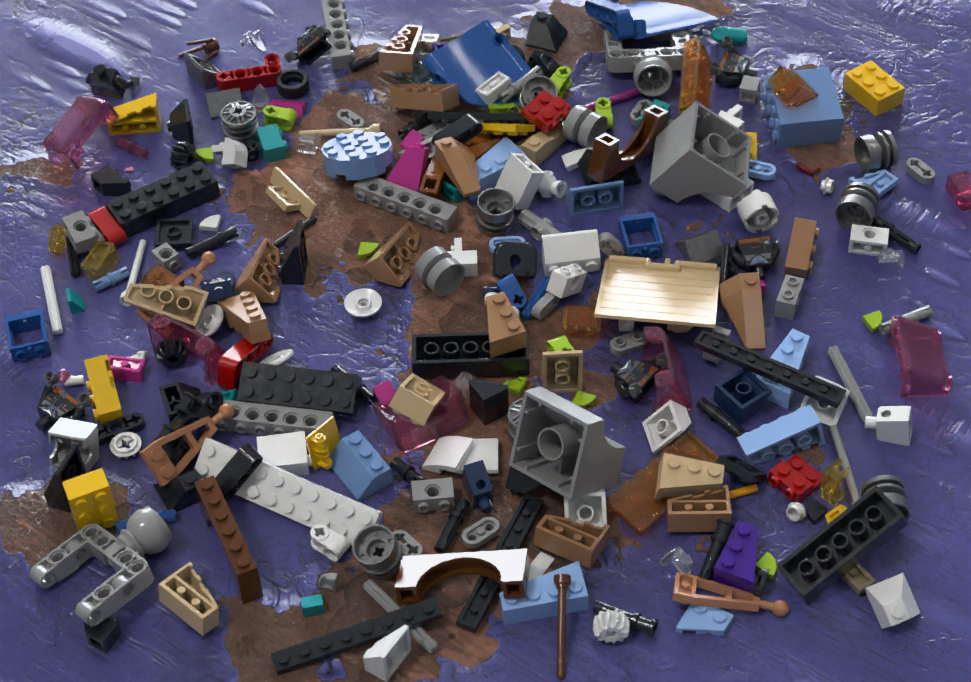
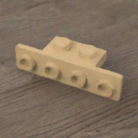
(289, 195)

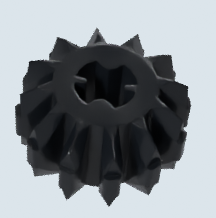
(183, 155)
(171, 352)

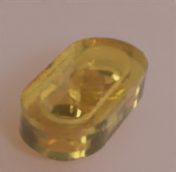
(56, 239)

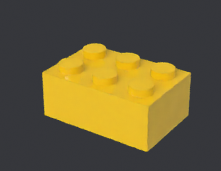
(873, 88)
(91, 500)

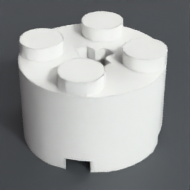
(758, 211)

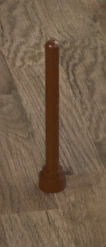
(562, 583)

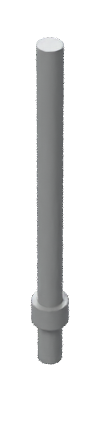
(842, 455)

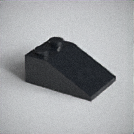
(629, 175)
(294, 257)
(71, 467)

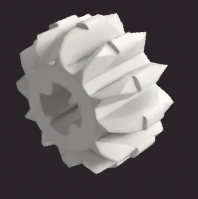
(611, 626)

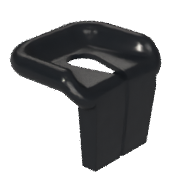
(527, 254)

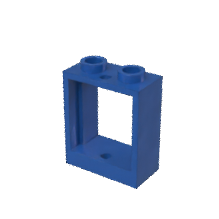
(646, 222)
(15, 324)

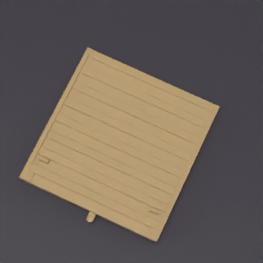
(658, 291)

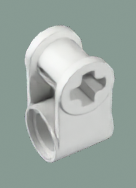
(328, 542)

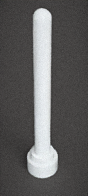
(135, 269)

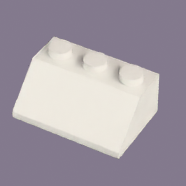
(569, 249)

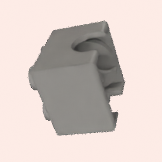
(70, 432)

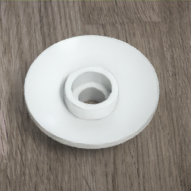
(363, 302)
(210, 320)
(278, 358)

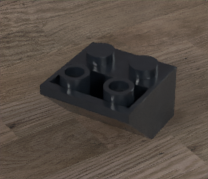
(172, 395)

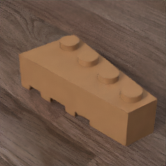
(402, 51)
(425, 96)
(246, 316)

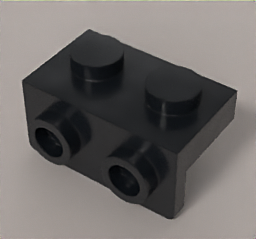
(544, 61)

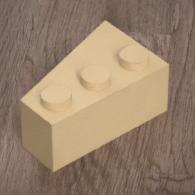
(686, 476)
(189, 599)

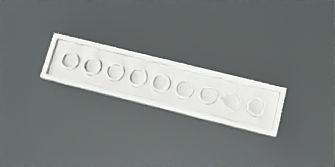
(291, 494)

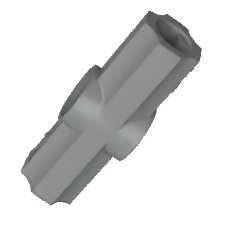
(536, 225)

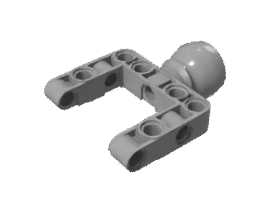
(650, 66)
(143, 535)

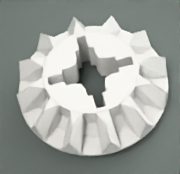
(128, 438)

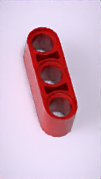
(107, 226)

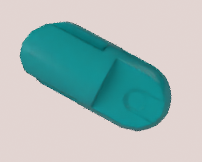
(738, 35)

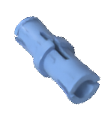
(110, 279)

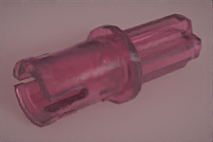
(132, 147)

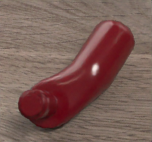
(806, 170)

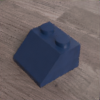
(741, 395)

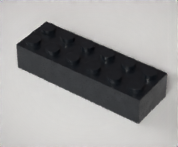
(164, 198)
(464, 352)
(300, 388)
(842, 544)

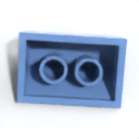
(595, 198)
(360, 466)

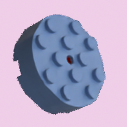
(357, 155)

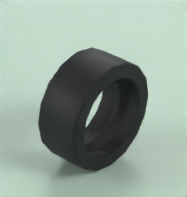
(292, 92)

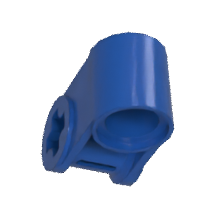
(512, 289)

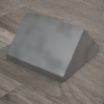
(201, 71)
(219, 99)
(701, 247)

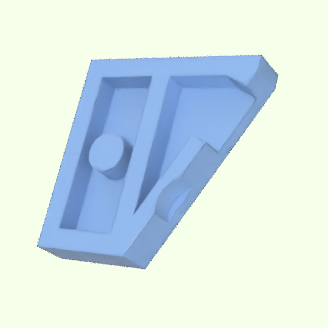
(881, 181)
(705, 620)

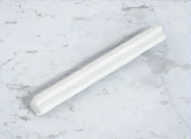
(51, 300)

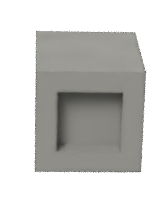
(749, 89)
(166, 256)

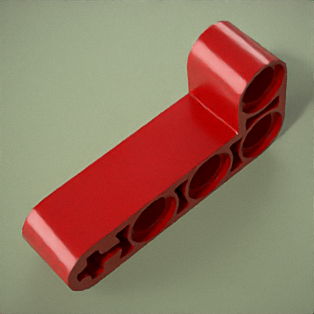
(251, 77)
(231, 362)

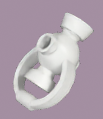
(550, 185)

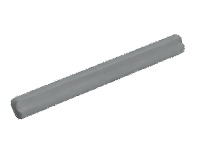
(849, 382)
(390, 605)

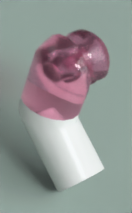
(69, 380)

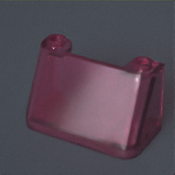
(76, 127)
(198, 345)
(919, 358)
(671, 381)
(448, 417)

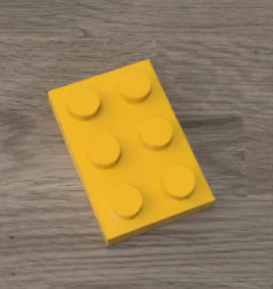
(507, 128)

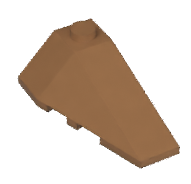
(743, 302)

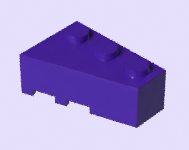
(738, 558)

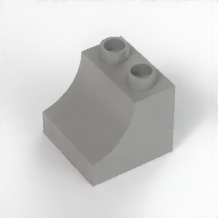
(700, 156)
(564, 446)

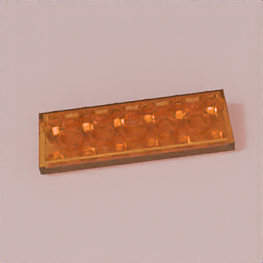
(695, 75)
(636, 498)

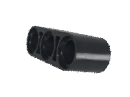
(461, 130)
(238, 470)

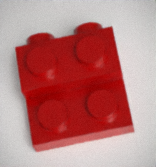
(546, 111)
(795, 478)

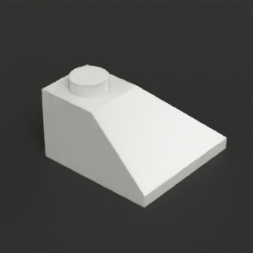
(826, 413)
(666, 425)
(587, 508)
(892, 601)
(388, 653)

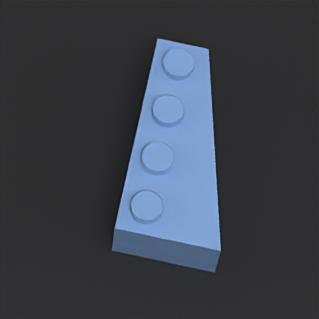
(492, 164)
(792, 353)
(782, 436)
(542, 597)

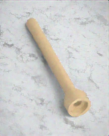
(333, 132)

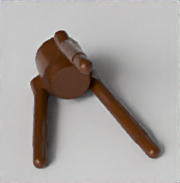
(210, 46)

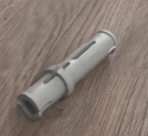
(515, 88)
(915, 315)

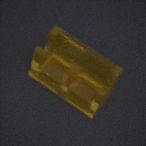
(100, 260)
(832, 482)

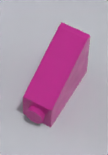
(410, 167)

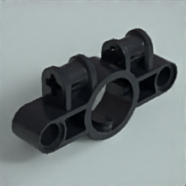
(189, 408)

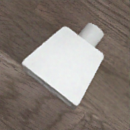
(892, 424)

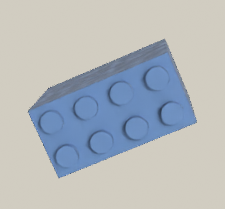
(810, 123)

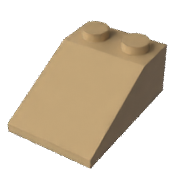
(562, 371)
(416, 399)

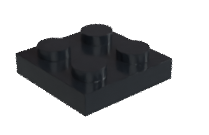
(174, 231)
(746, 472)

